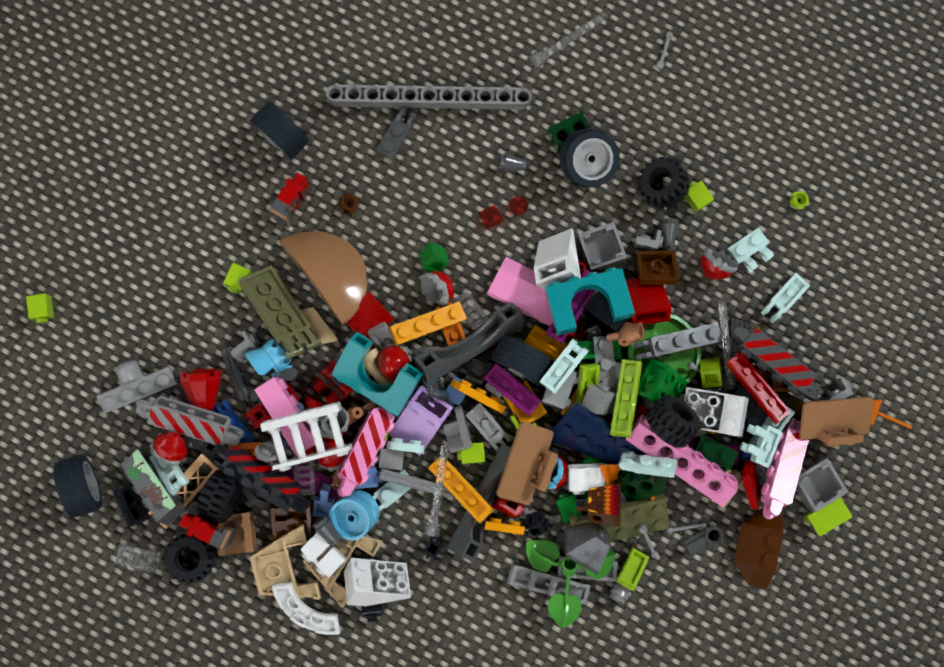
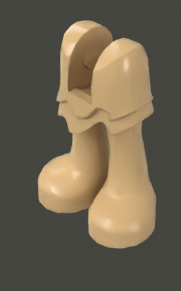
(371, 366)

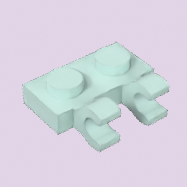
(748, 246)
(766, 444)

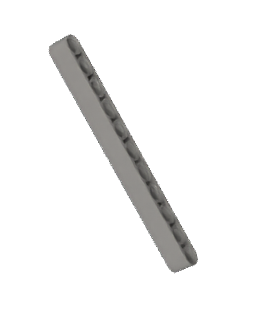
(421, 91)

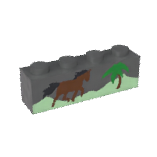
(150, 487)

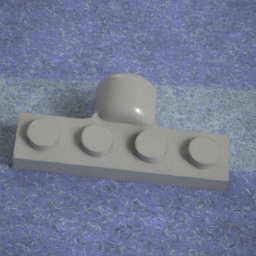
(609, 369)
(134, 385)

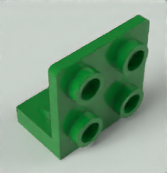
(660, 380)

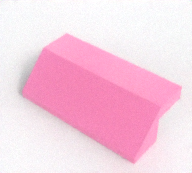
(518, 284)

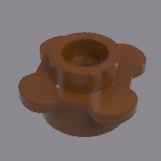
(344, 203)

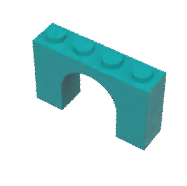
(610, 284)
(351, 372)

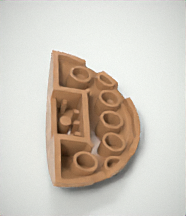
(332, 268)

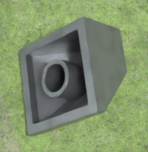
(587, 545)

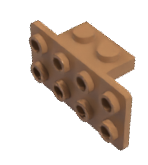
(836, 420)
(528, 464)

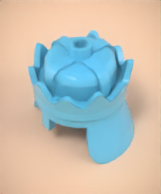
(268, 357)

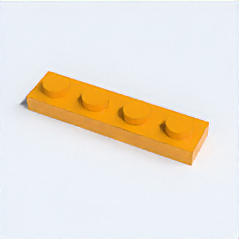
(427, 323)
(463, 492)

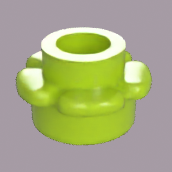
(799, 195)

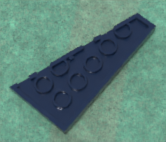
(590, 435)

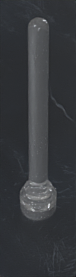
(539, 58)
(729, 380)
(432, 527)

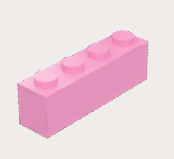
(279, 404)

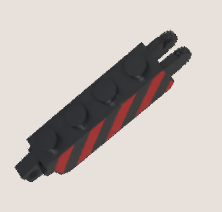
(260, 478)

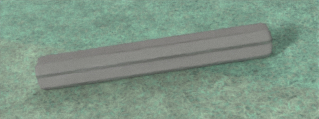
(411, 482)

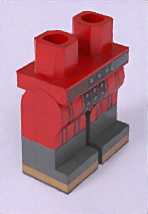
(289, 199)
(339, 390)
(207, 530)

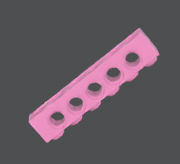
(686, 470)

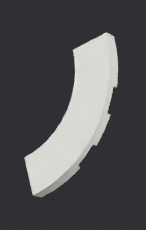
(302, 614)

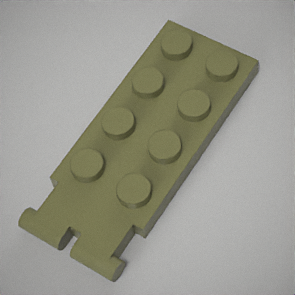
(279, 311)
(633, 514)

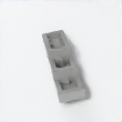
(546, 583)

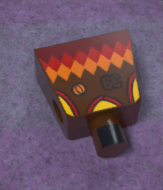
(602, 505)

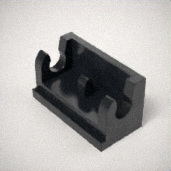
(131, 506)

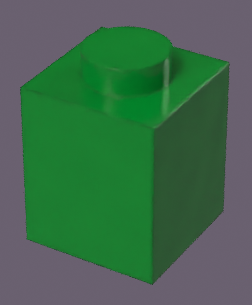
(567, 506)

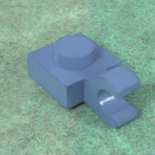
(322, 503)

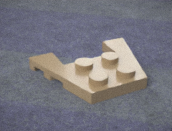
(346, 547)
(274, 566)

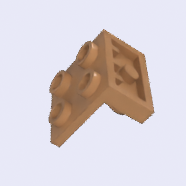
(244, 537)

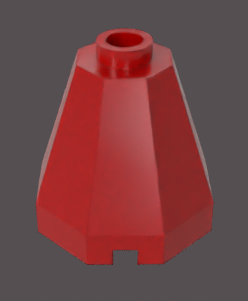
(202, 386)

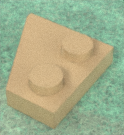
(319, 327)

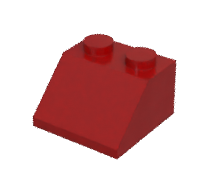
(369, 315)

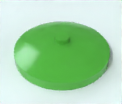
(677, 361)

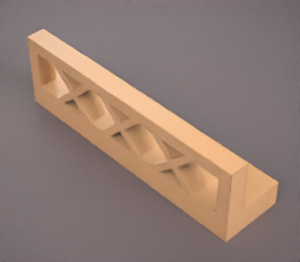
(190, 473)

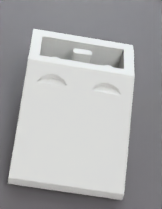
(556, 259)
(718, 411)
(375, 582)

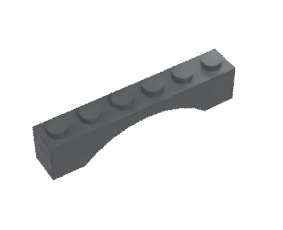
(442, 360)
(469, 534)

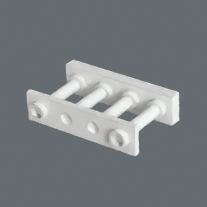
(292, 421)

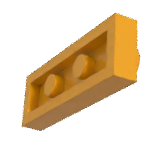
(478, 394)

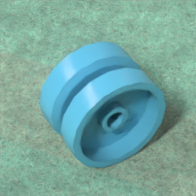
(354, 515)

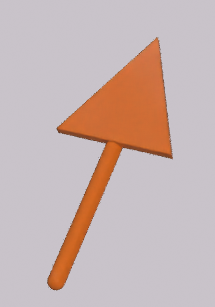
(875, 411)
(610, 473)

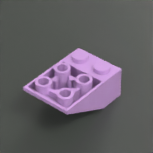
(421, 418)

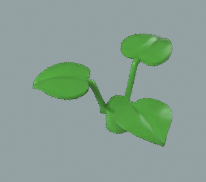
(561, 607)

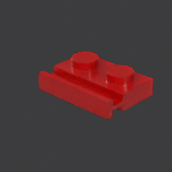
(751, 484)

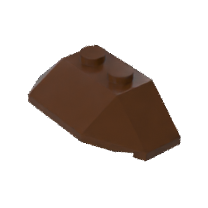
(759, 548)

